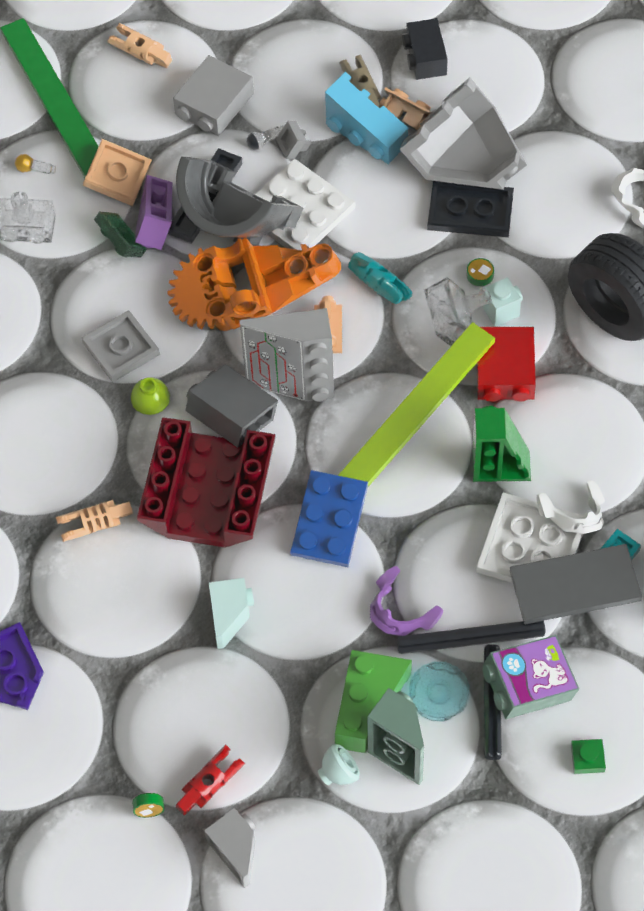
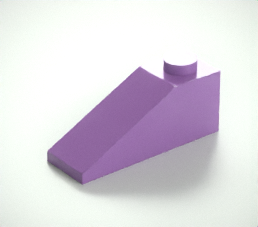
(154, 213)

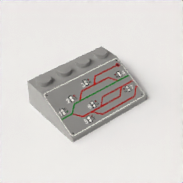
(290, 354)

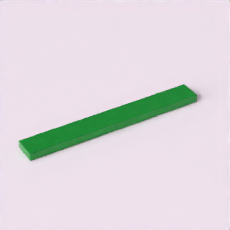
(51, 93)

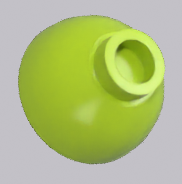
(150, 396)

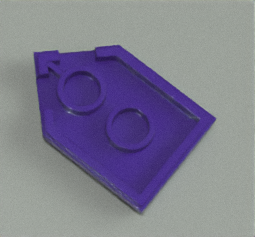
(18, 668)

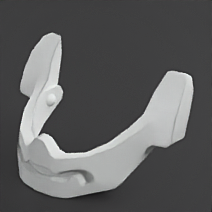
(618, 189)
(590, 521)

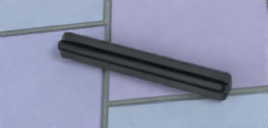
(492, 717)

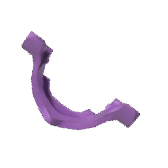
(383, 618)

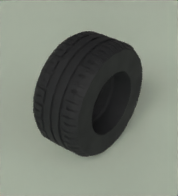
(610, 284)

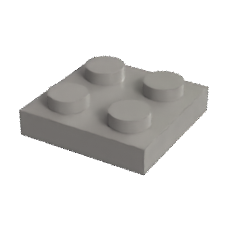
(120, 346)

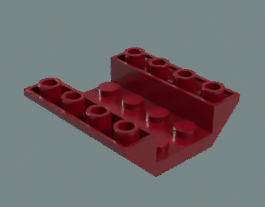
(205, 485)

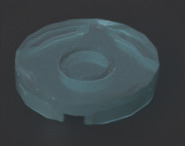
(439, 691)

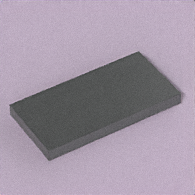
(575, 584)

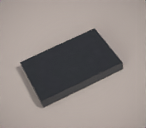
(470, 209)

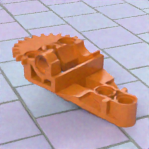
(208, 284)

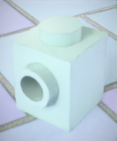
(505, 302)

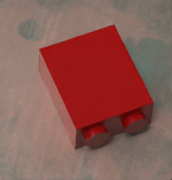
(508, 365)

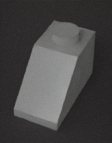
(234, 843)

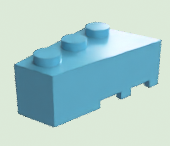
(362, 121)

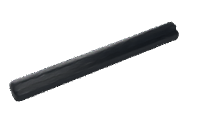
(469, 636)

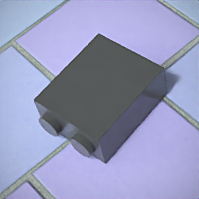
(230, 404)

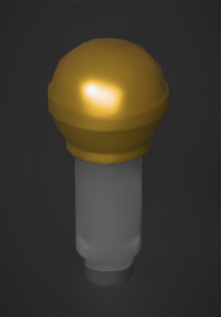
(25, 163)

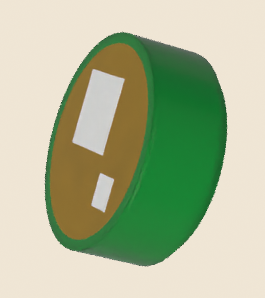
(480, 272)
(148, 805)

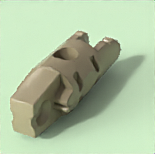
(361, 78)

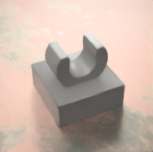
(292, 140)

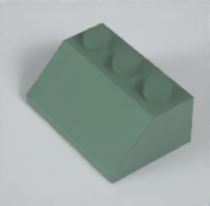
(397, 735)

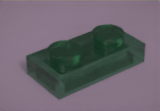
(119, 234)

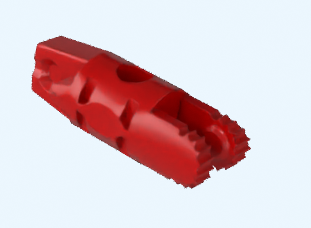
(197, 792)

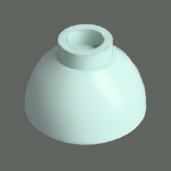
(338, 766)

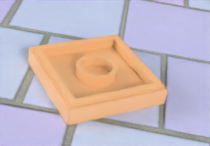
(117, 172)

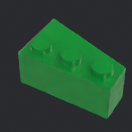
(498, 448)

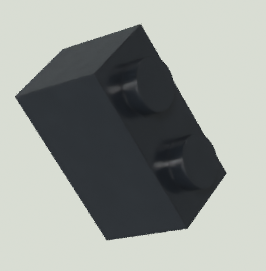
(426, 49)

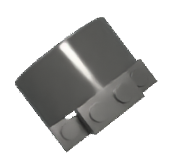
(234, 209)

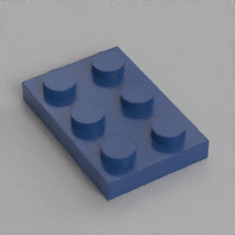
(329, 518)

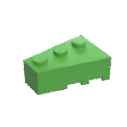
(365, 684)

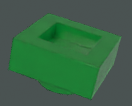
(588, 756)

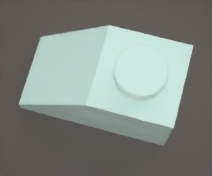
(229, 608)

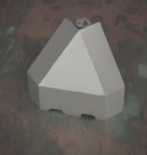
(464, 142)

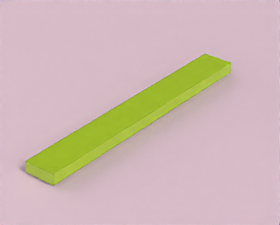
(419, 405)

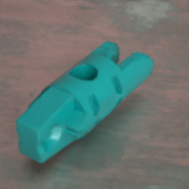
(379, 278)

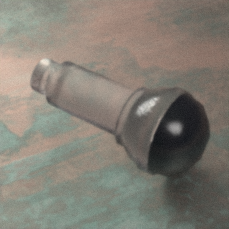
(257, 139)

